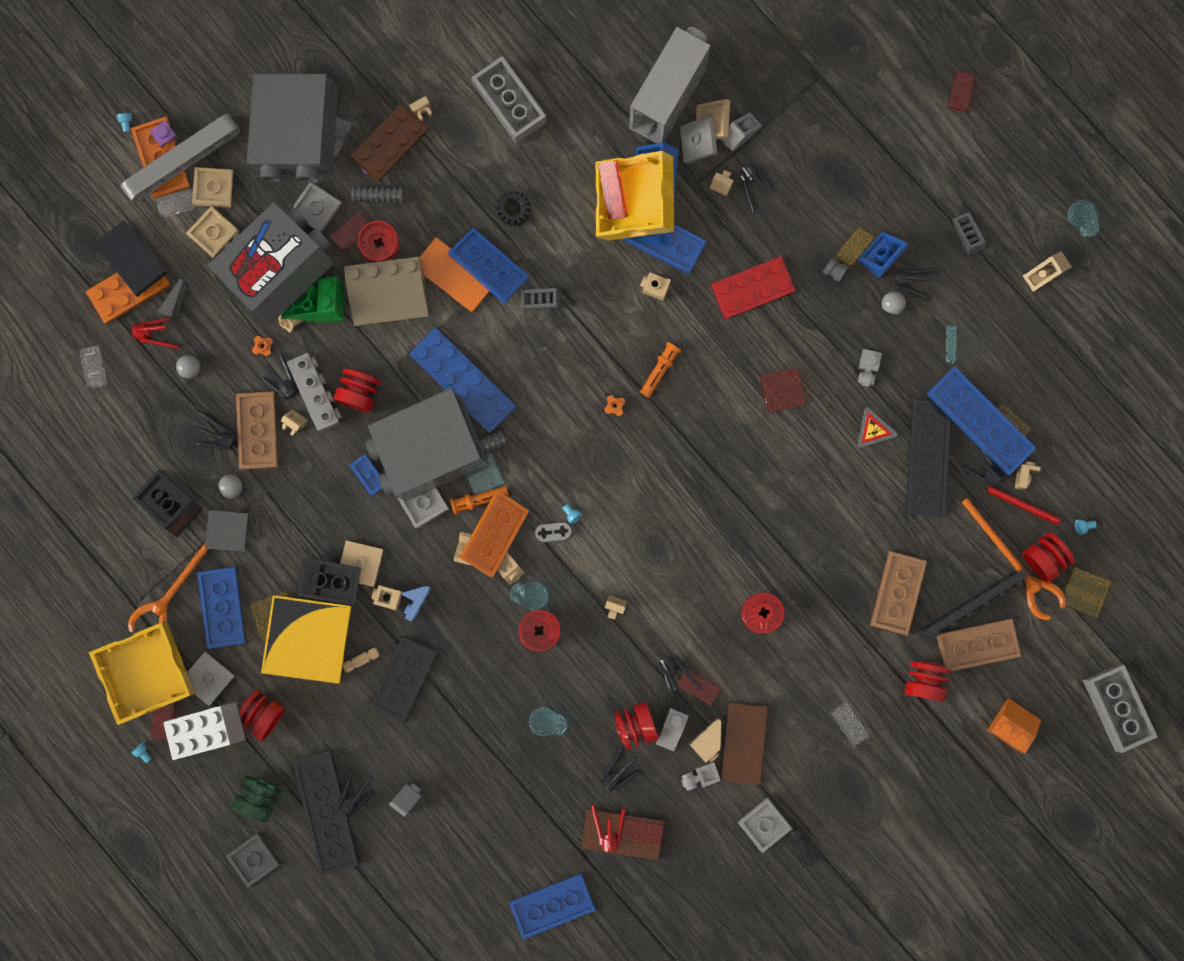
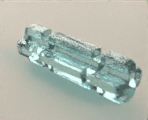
(951, 344)

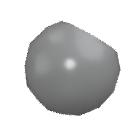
(893, 302)
(188, 366)
(230, 486)

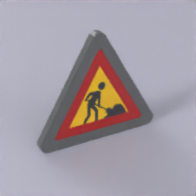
(874, 429)

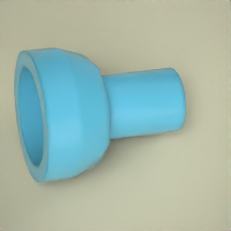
(125, 118)
(573, 515)
(1082, 526)
(140, 751)

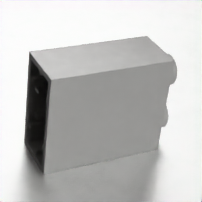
(670, 84)

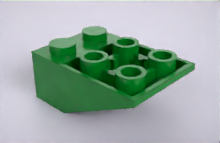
(319, 303)

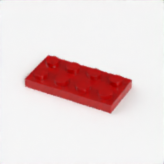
(753, 288)

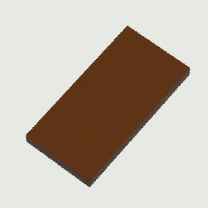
(744, 743)
(627, 847)

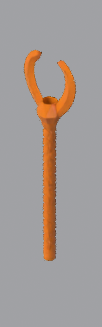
(1032, 584)
(160, 607)

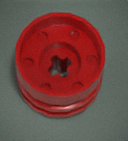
(376, 232)
(357, 390)
(1050, 556)
(757, 623)
(550, 630)
(927, 681)
(262, 717)
(636, 726)

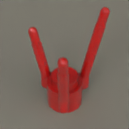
(143, 330)
(609, 841)

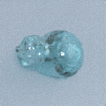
(1084, 216)
(530, 595)
(547, 722)

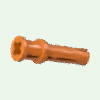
(664, 361)
(470, 502)

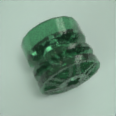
(255, 800)

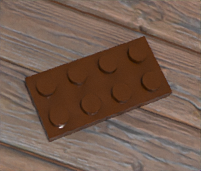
(389, 143)

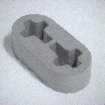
(553, 527)

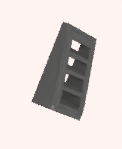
(981, 243)
(172, 304)
(548, 305)

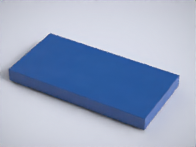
(675, 248)
(488, 265)
(221, 607)
(552, 906)

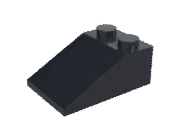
(167, 503)
(328, 581)

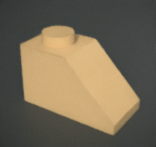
(1047, 271)
(708, 742)

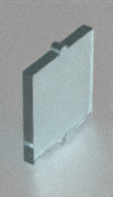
(485, 477)

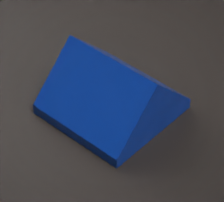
(882, 253)

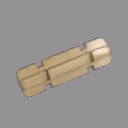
(361, 660)

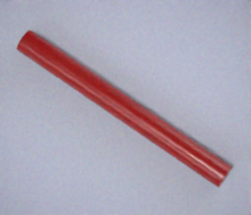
(1024, 505)

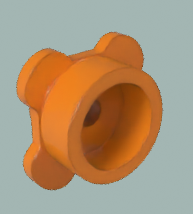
(267, 346)
(614, 410)

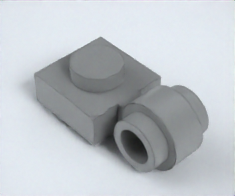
(870, 363)
(706, 775)

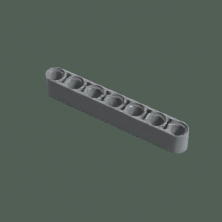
(180, 158)

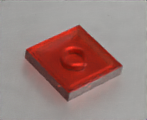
(782, 390)

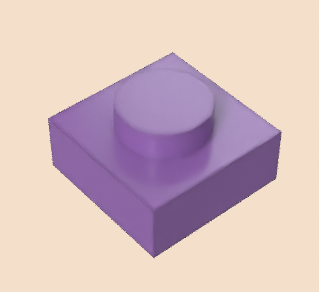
(163, 134)

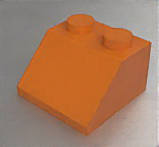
(1015, 726)

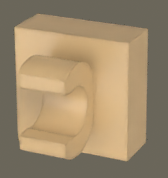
(420, 106)
(722, 183)
(294, 421)
(615, 605)

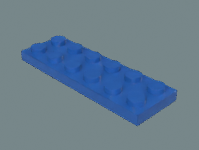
(455, 371)
(981, 421)

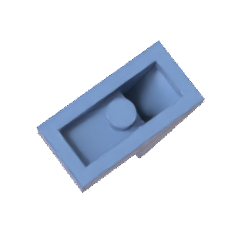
(418, 596)

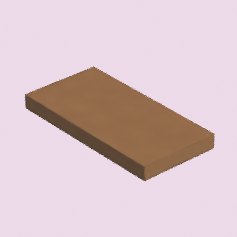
(257, 430)
(898, 593)
(979, 645)

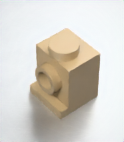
(657, 292)
(395, 597)

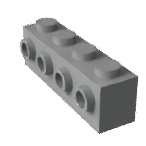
(314, 393)

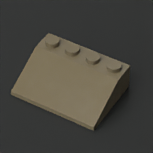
(387, 291)

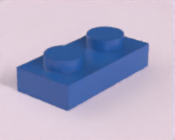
(367, 474)

